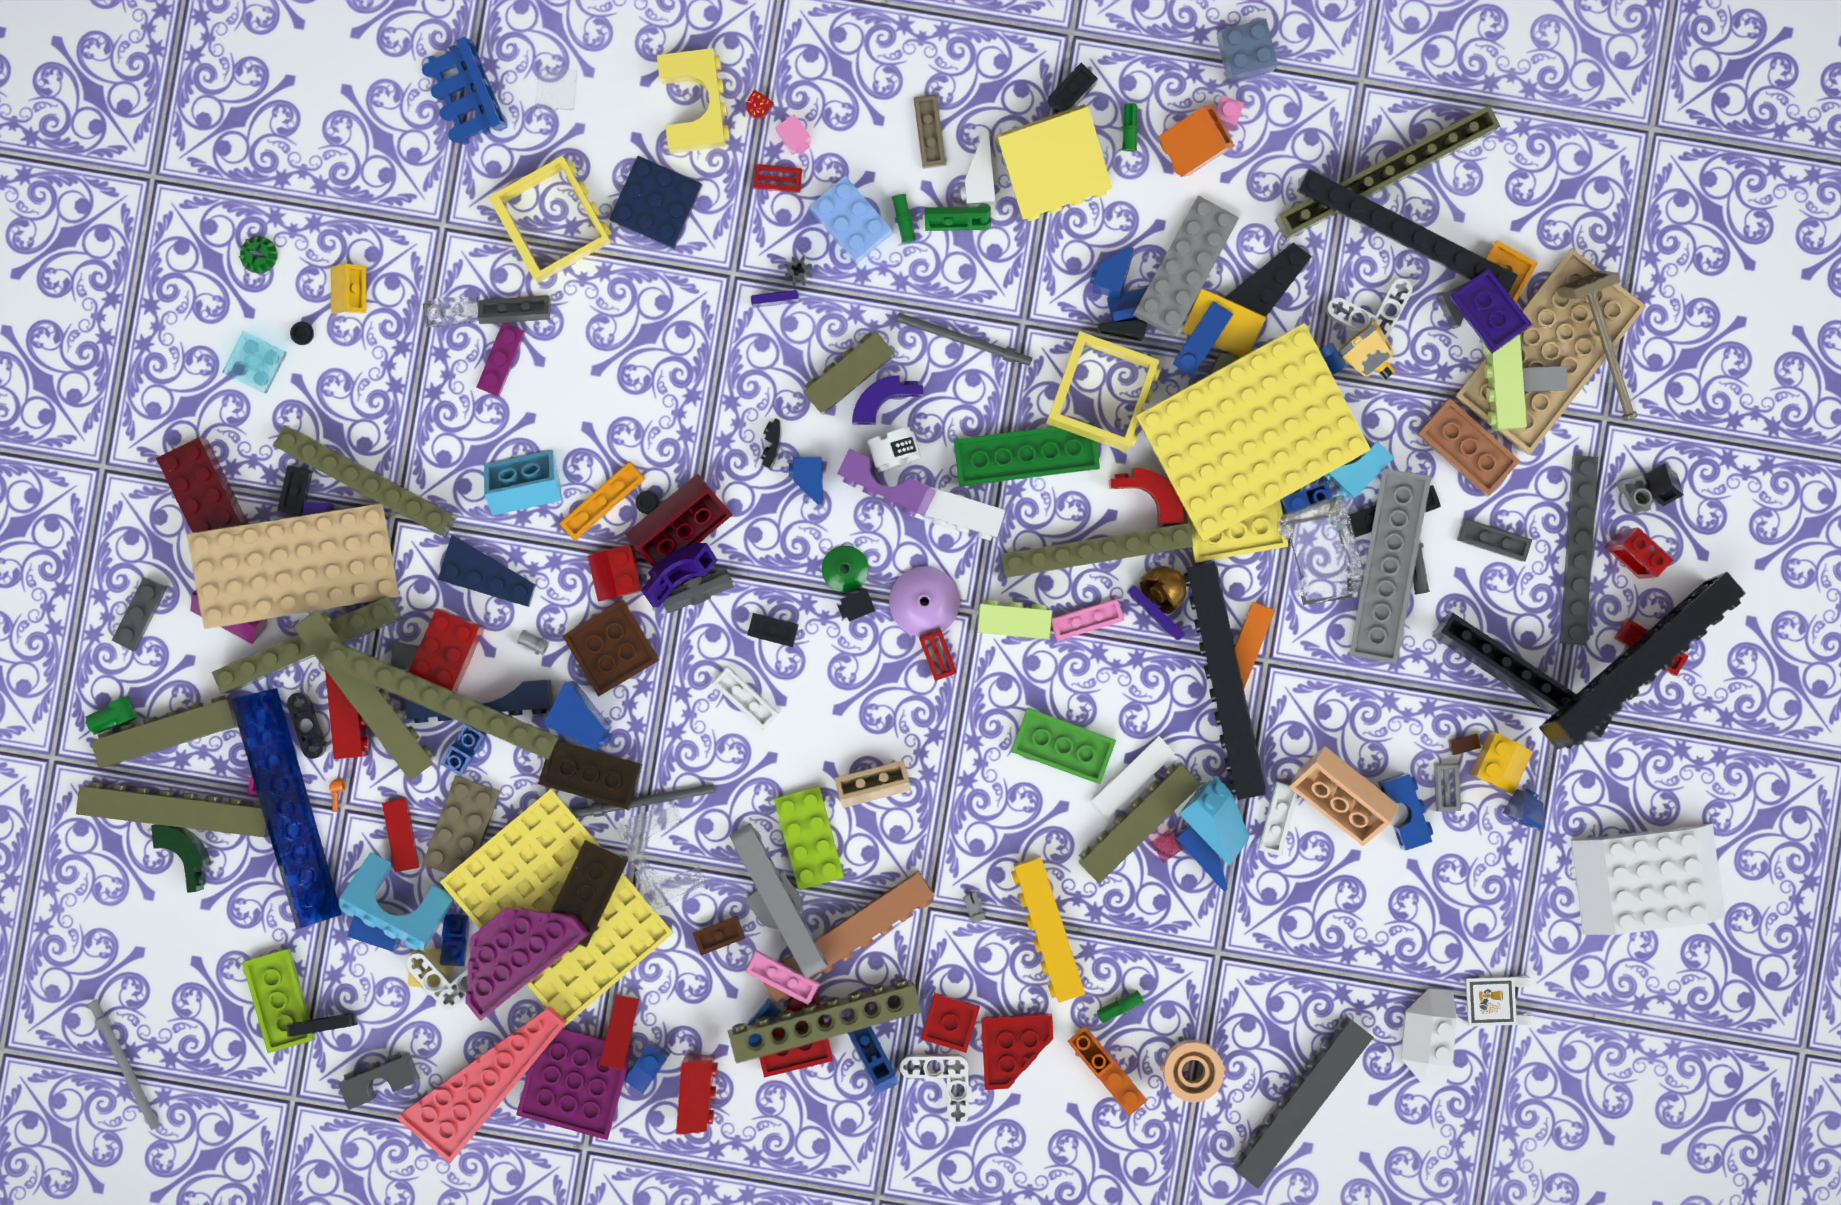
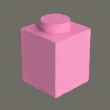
(1229, 111)
(794, 135)

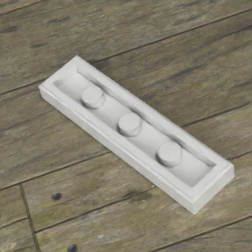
(1132, 777)

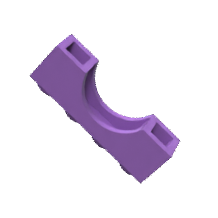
(910, 494)

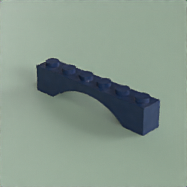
(527, 696)

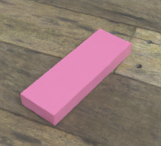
(1087, 619)
(782, 977)

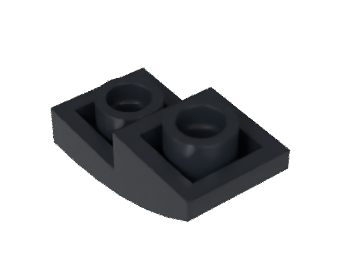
(773, 435)

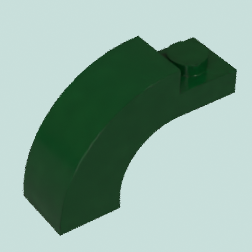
(188, 848)

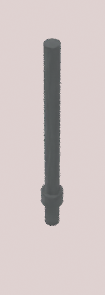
(1007, 353)
(598, 809)

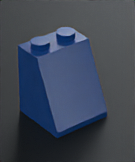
(578, 718)

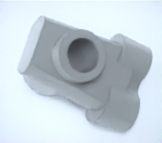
(1635, 489)

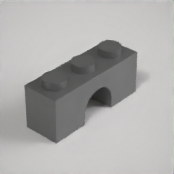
(397, 1071)

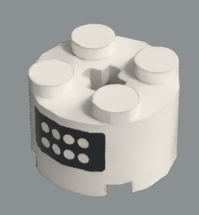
(894, 449)

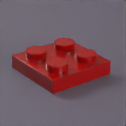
(950, 1022)

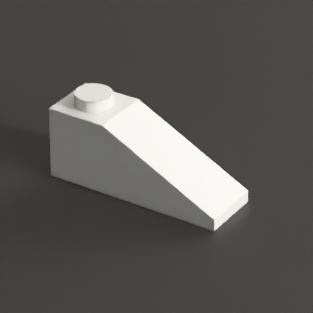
(979, 179)

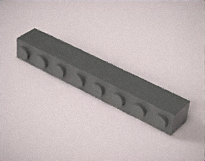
(1302, 1101)

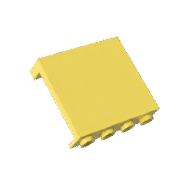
(1054, 162)

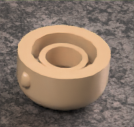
(1204, 1086)

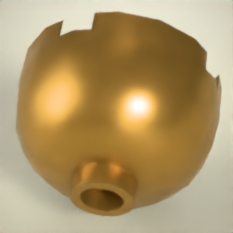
(1164, 587)

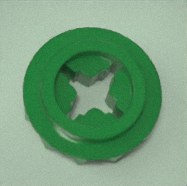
(262, 264)

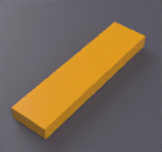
(602, 501)

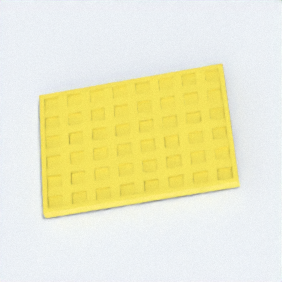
(1253, 432)
(527, 870)

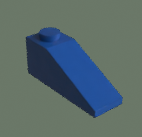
(1202, 339)
(1526, 809)
(1203, 854)
(873, 1059)

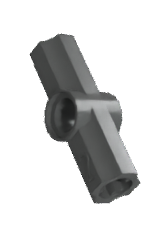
(698, 590)

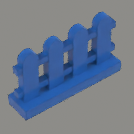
(464, 79)

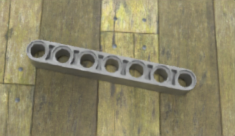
(778, 901)

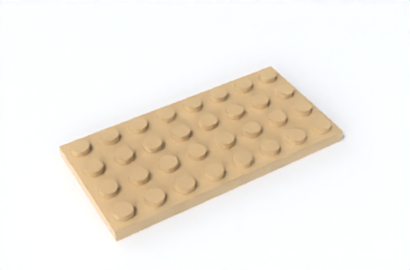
(1560, 336)
(292, 565)

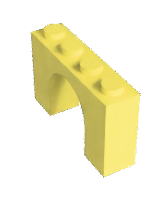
(708, 130)

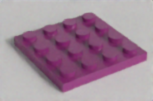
(571, 1087)

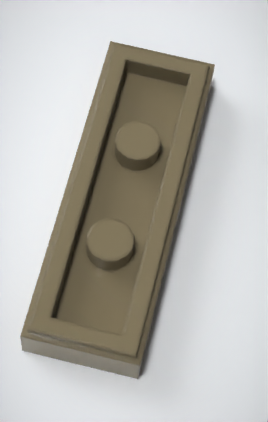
(929, 131)

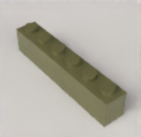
(164, 733)
(1139, 822)

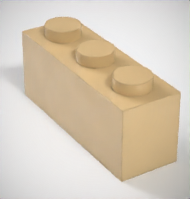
(872, 784)

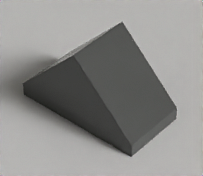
(1449, 310)

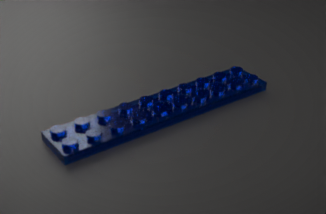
(286, 807)

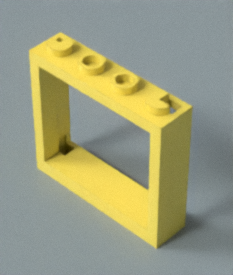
(528, 182)
(1086, 430)

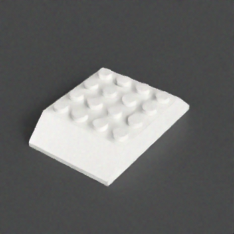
(1648, 880)

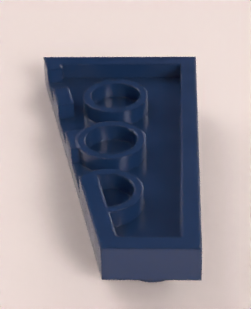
(478, 572)

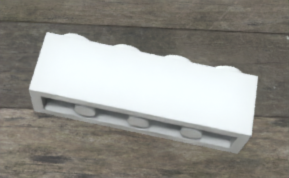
(964, 514)

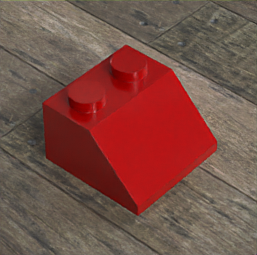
(615, 572)

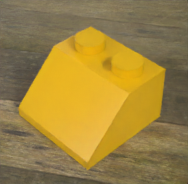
(1501, 762)

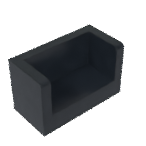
(1072, 89)

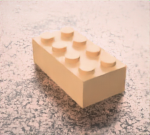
(1344, 796)

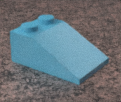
(1217, 819)

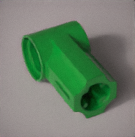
(116, 714)

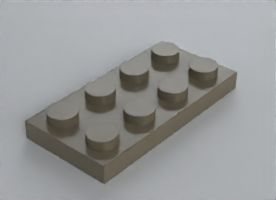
(461, 824)

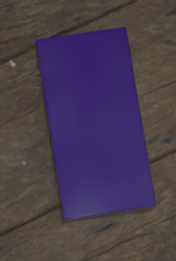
(775, 298)

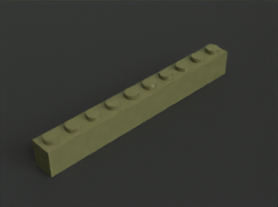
(1394, 169)
(440, 699)

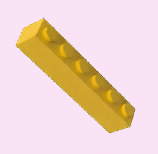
(1049, 929)

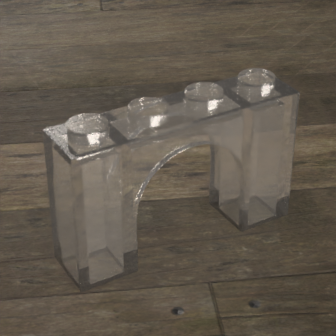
(659, 889)

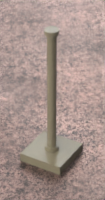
(1588, 287)

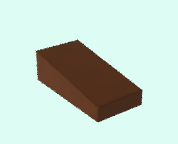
(1464, 744)

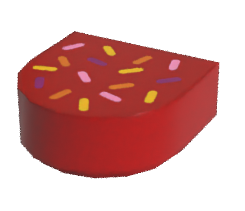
(758, 105)

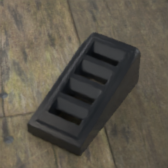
(1130, 330)

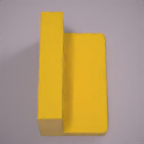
(348, 289)

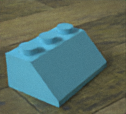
(522, 482)

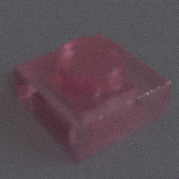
(1166, 845)

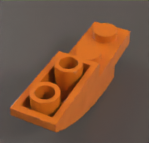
(1107, 1070)

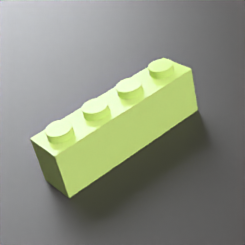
(1505, 387)

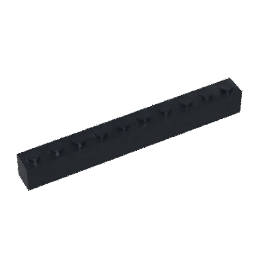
(1226, 681)

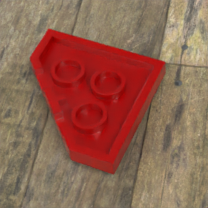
(1012, 1046)
(801, 1056)

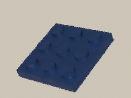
(656, 202)

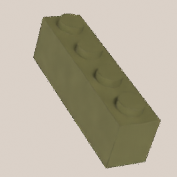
(849, 373)

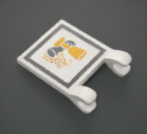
(1493, 1001)

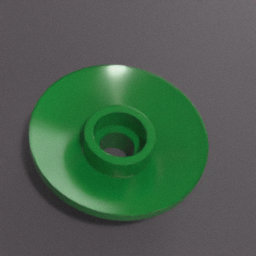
(857, 571)

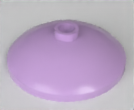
(920, 583)

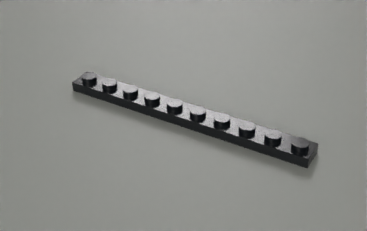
(1400, 229)

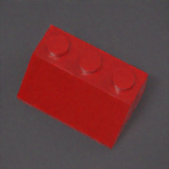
(696, 1093)

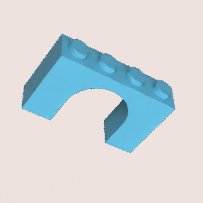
(1356, 476)
(413, 928)

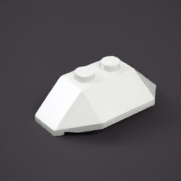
(1430, 1036)

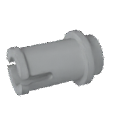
(533, 642)
(974, 908)

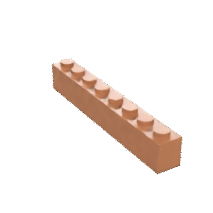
(866, 923)

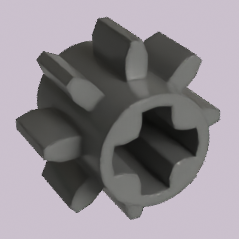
(801, 276)

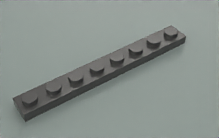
(1579, 550)

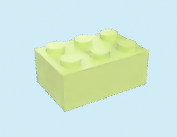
(1014, 620)

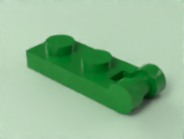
(958, 218)

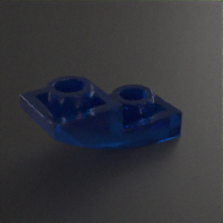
(454, 940)

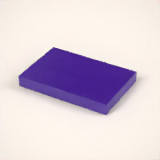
(1490, 310)

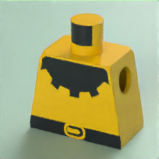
(1369, 351)

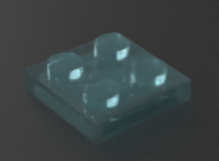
(254, 362)

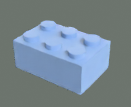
(850, 220)

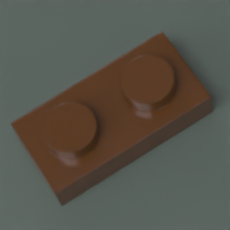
(719, 935)

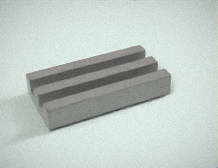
(1438, 790)

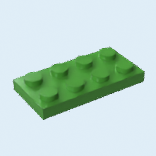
(1063, 746)

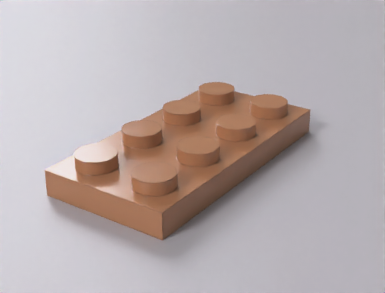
(1468, 447)

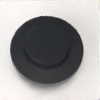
(302, 333)
(647, 502)

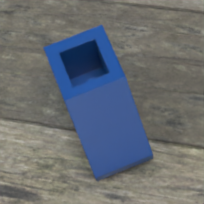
(1305, 497)

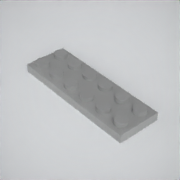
(1186, 266)

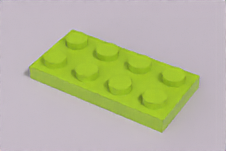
(809, 838)
(277, 998)

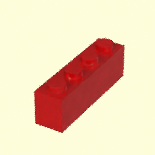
(346, 724)

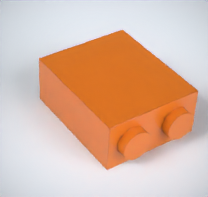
(1196, 141)

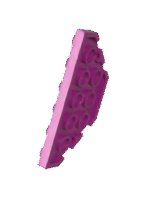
(515, 951)

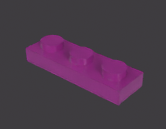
(501, 359)

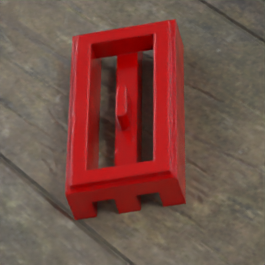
(773, 187)
(930, 636)

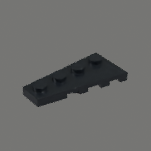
(1270, 282)

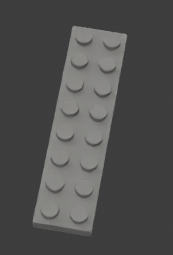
(1390, 565)

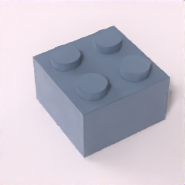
(1247, 50)

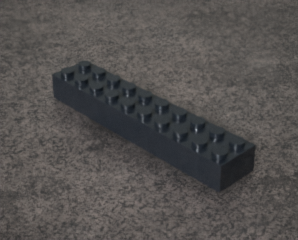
(1642, 661)

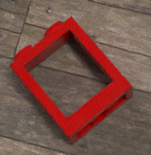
(1633, 551)

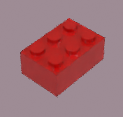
(446, 649)

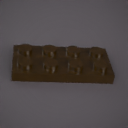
(591, 774)
(590, 886)

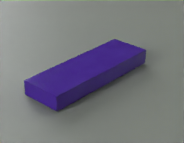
(1155, 612)

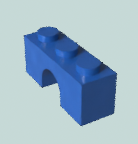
(1415, 829)

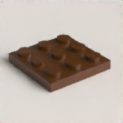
(611, 648)

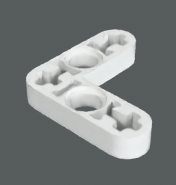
(1369, 317)
(446, 985)
(952, 1078)

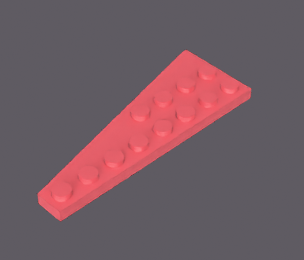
(463, 1103)

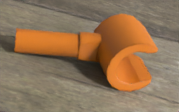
(336, 786)

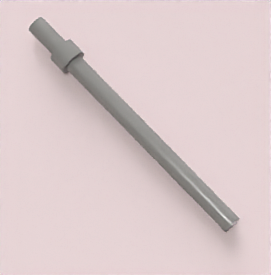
(103, 1022)

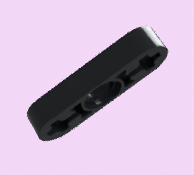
(307, 706)
(321, 1024)

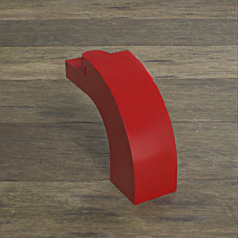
(1159, 488)

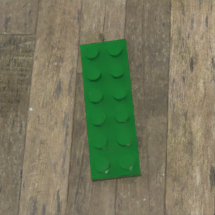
(1023, 455)

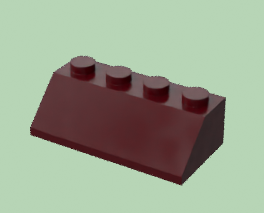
(679, 521)

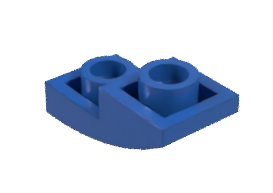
(463, 749)

